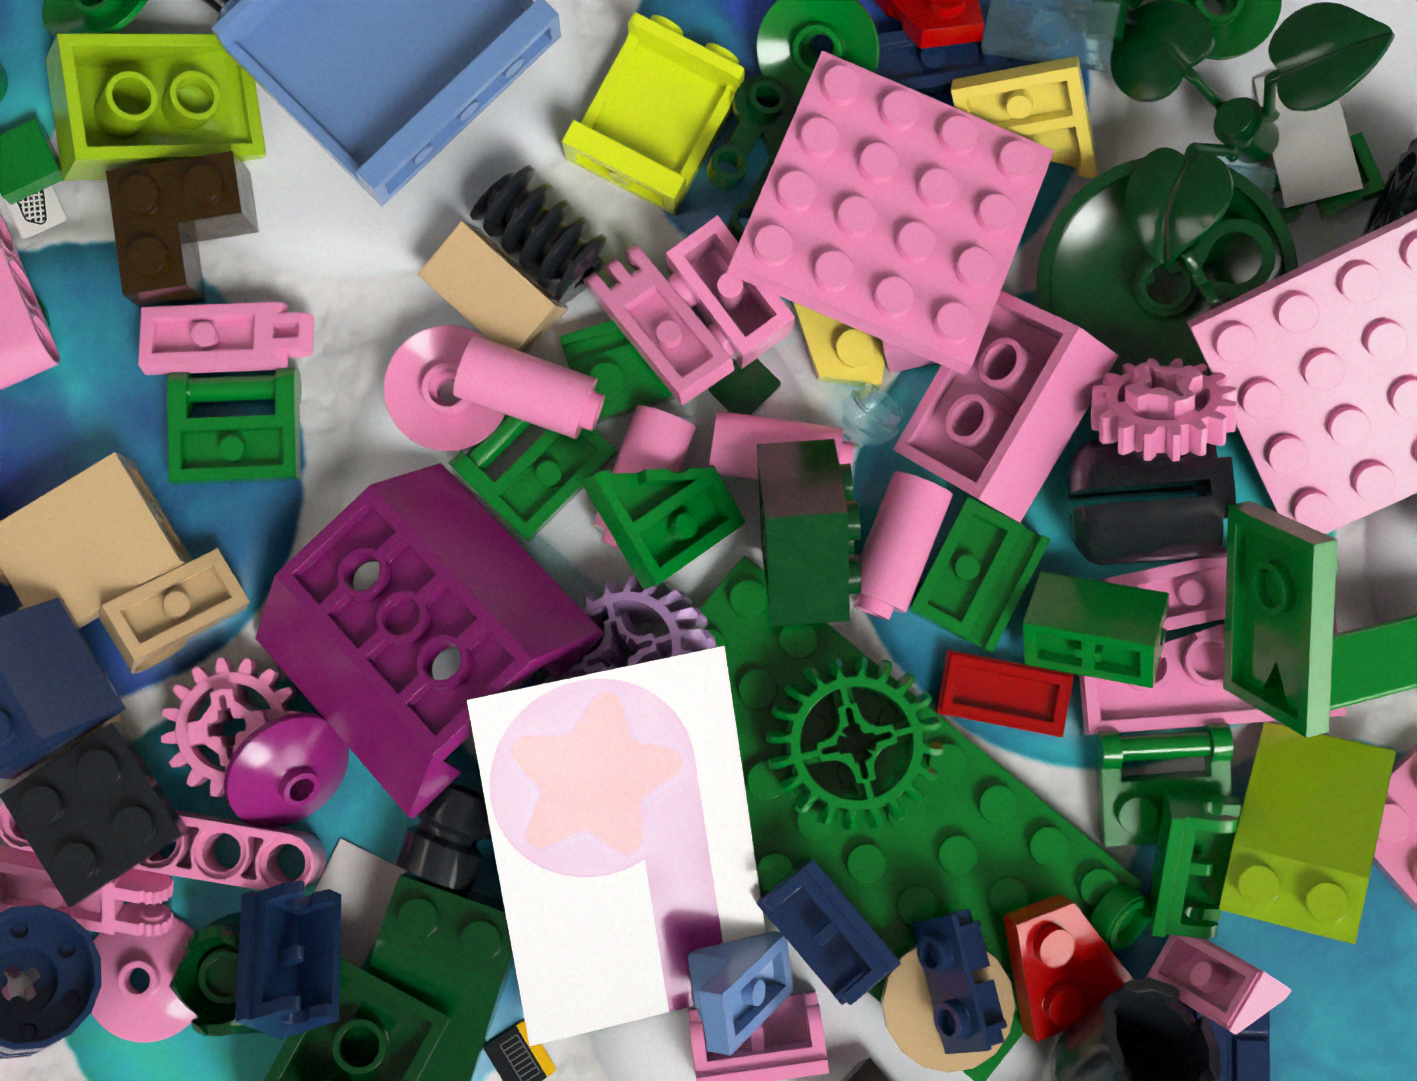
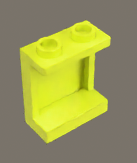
(656, 112)

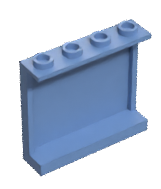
(385, 77)

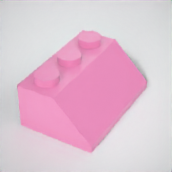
(1012, 410)

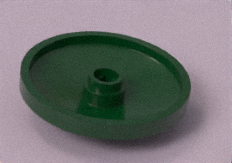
(1120, 295)

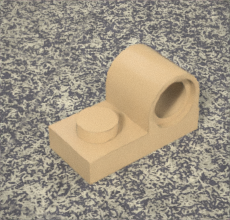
(167, 611)

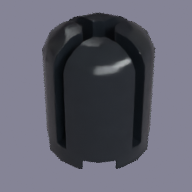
(1150, 527)

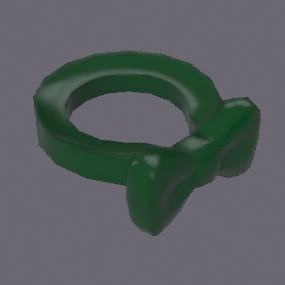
(1212, 291)

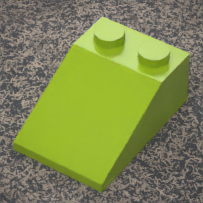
(148, 101)
(1308, 832)

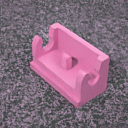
(781, 1048)

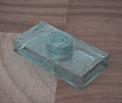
(1052, 30)

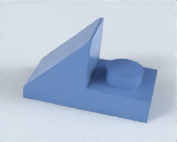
(739, 987)

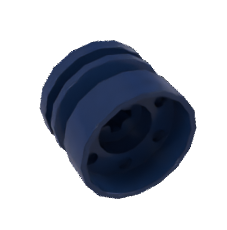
(62, 973)

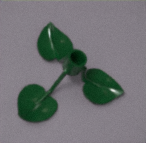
(1317, 59)

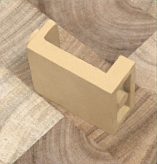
(89, 540)

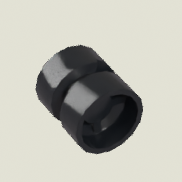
(446, 839)

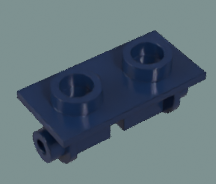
(964, 1011)

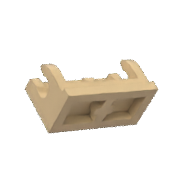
(491, 289)

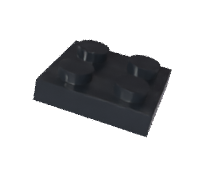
(94, 813)

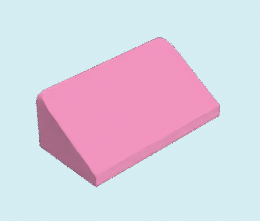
(1217, 982)

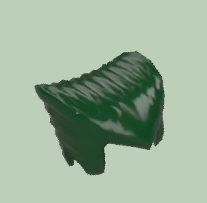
(208, 977)

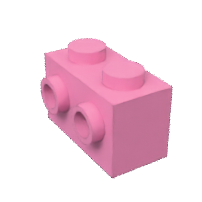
(737, 313)

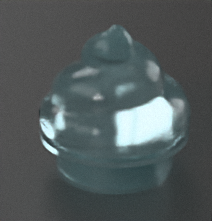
(870, 417)

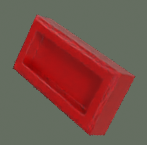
(1004, 693)

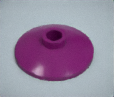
(285, 770)

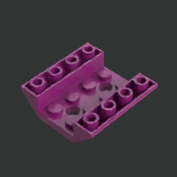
(441, 585)

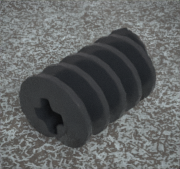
(540, 233)

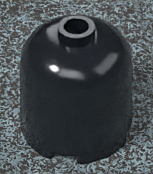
(1138, 1036)

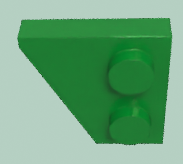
(663, 516)

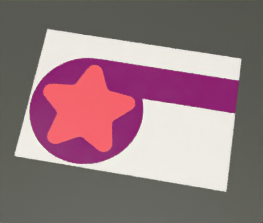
(617, 836)

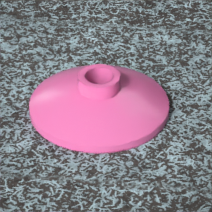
(414, 388)
(134, 1013)

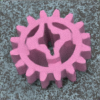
(1163, 409)
(227, 702)

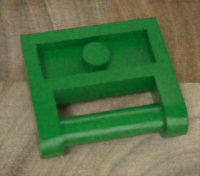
(234, 446)
(539, 480)
(1133, 804)

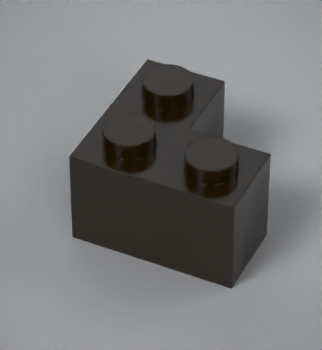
(163, 215)

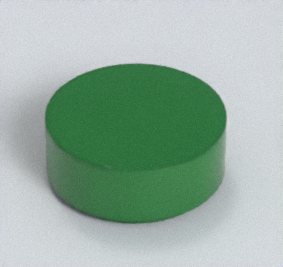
(1121, 916)

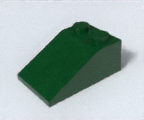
(452, 955)
(377, 1037)

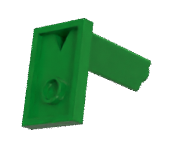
(1282, 627)

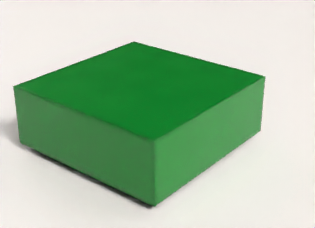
(27, 161)

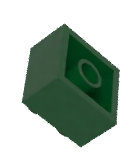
(807, 532)

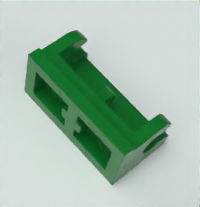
(1095, 629)
(1191, 863)

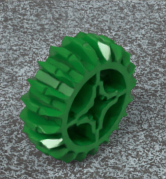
(908, 729)

